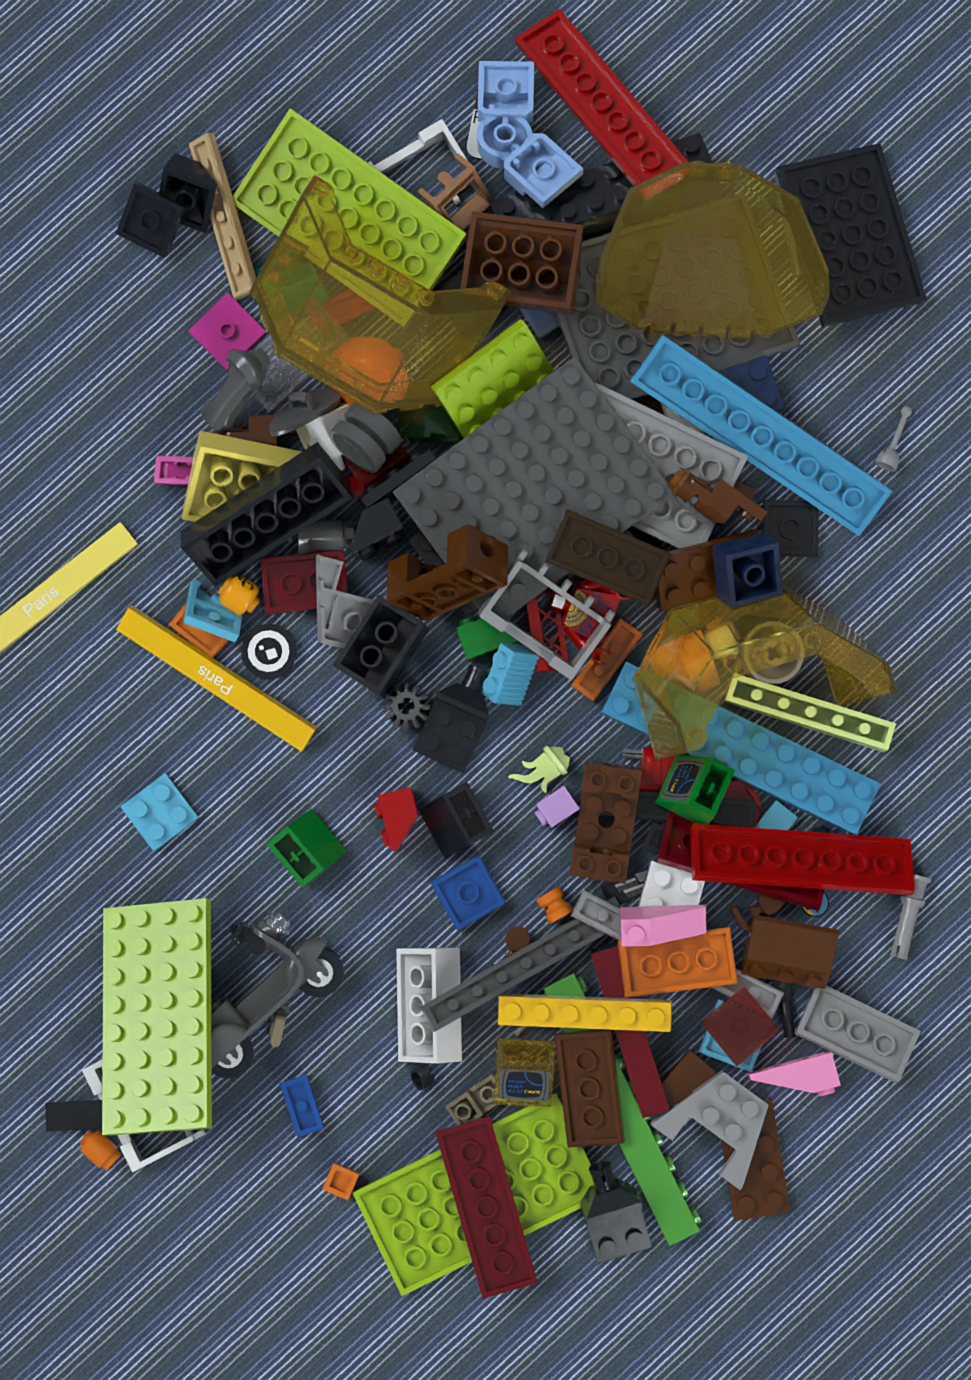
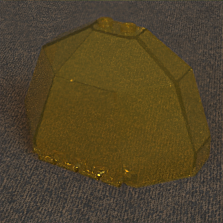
(712, 254)

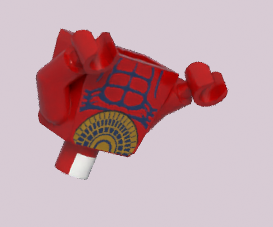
(579, 624)

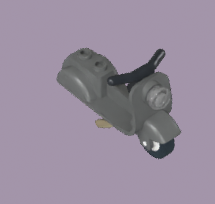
(306, 966)

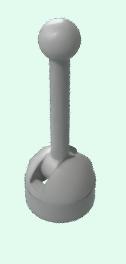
(888, 458)

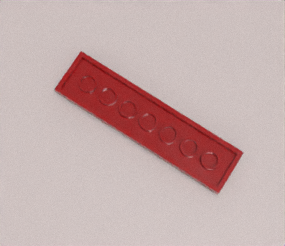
(598, 99)
(801, 859)

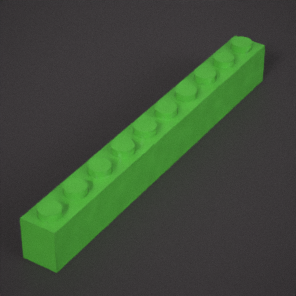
(642, 1146)

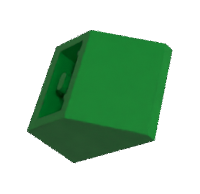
(306, 848)

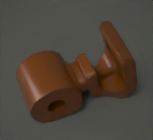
(765, 905)
(516, 939)

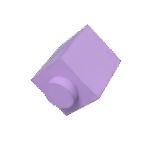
(556, 807)

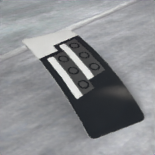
(627, 891)

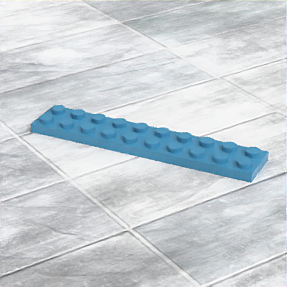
(761, 433)

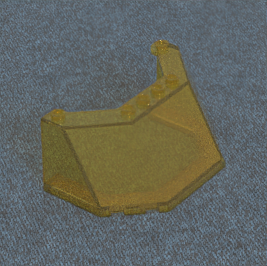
(360, 319)
(711, 643)

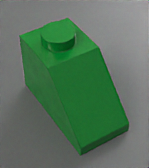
(480, 638)

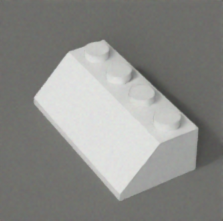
(421, 978)

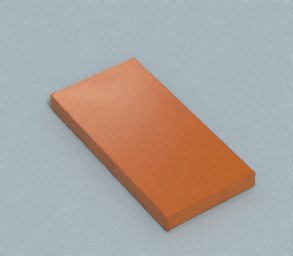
(679, 964)

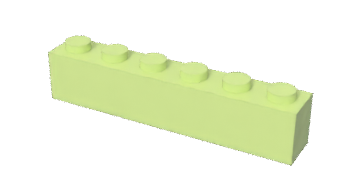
(810, 713)

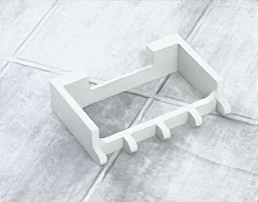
(426, 139)
(128, 1146)

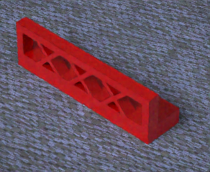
(536, 631)

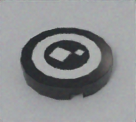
(268, 651)

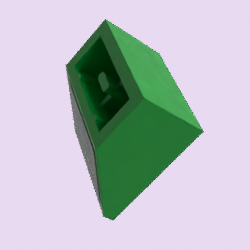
(695, 787)

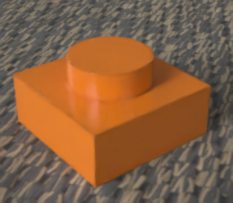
(340, 1181)

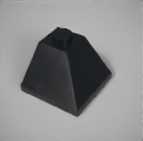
(192, 186)

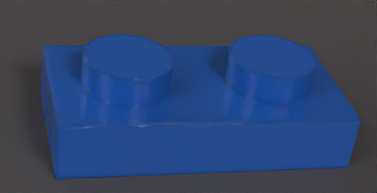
(302, 1105)

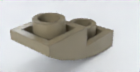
(473, 1102)

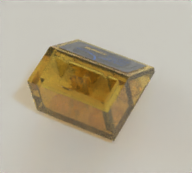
(524, 1072)

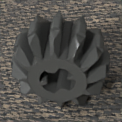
(399, 700)

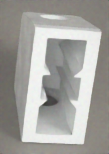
(319, 430)

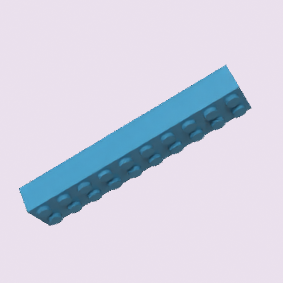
(765, 761)

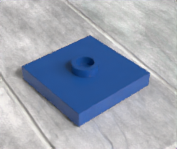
(468, 892)

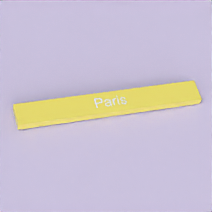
(64, 584)

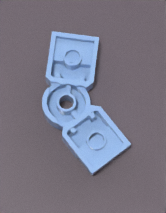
(505, 110)

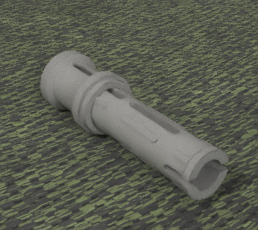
(908, 917)

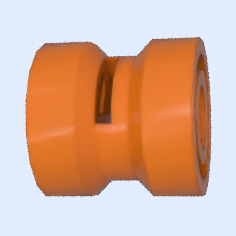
(554, 905)

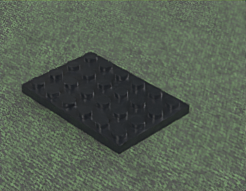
(858, 232)

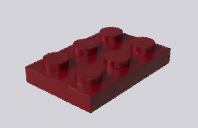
(291, 581)

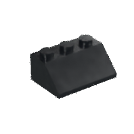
(381, 647)

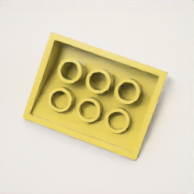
(226, 467)

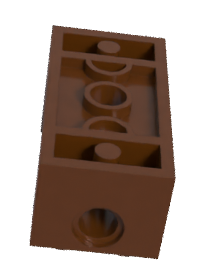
(473, 569)
(602, 850)

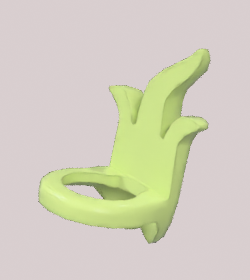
(548, 766)

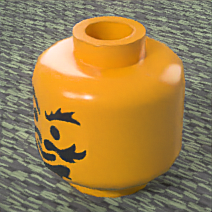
(239, 594)

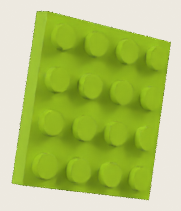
(492, 378)

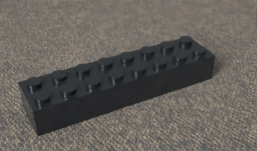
(594, 197)

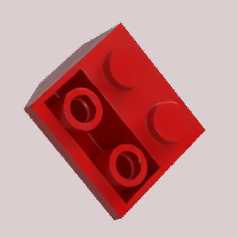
(399, 816)

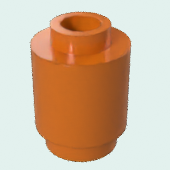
(99, 1149)

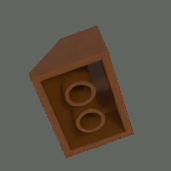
(789, 952)

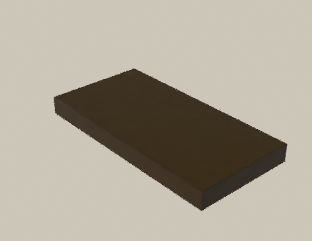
(608, 557)

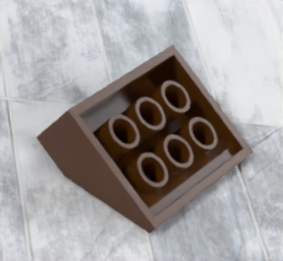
(526, 256)

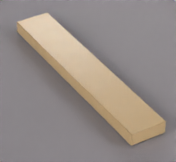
(225, 219)

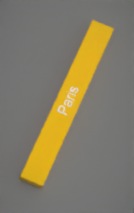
(216, 678)

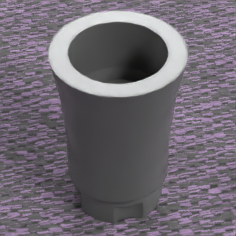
(325, 536)

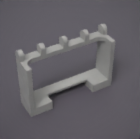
(554, 660)

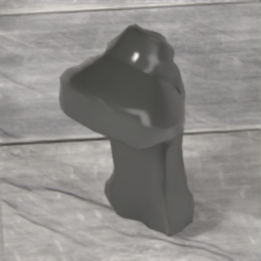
(245, 377)

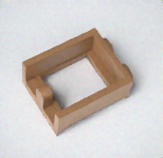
(478, 203)

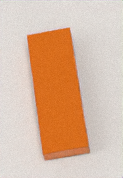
(596, 676)

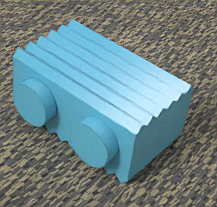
(510, 674)

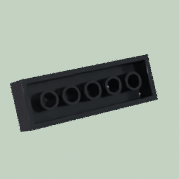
(266, 514)

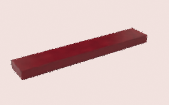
(633, 1043)

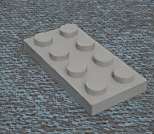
(857, 1032)

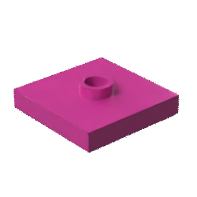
(225, 329)

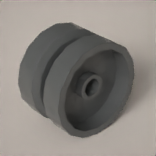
(365, 437)

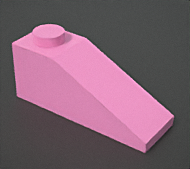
(661, 924)
(806, 1074)

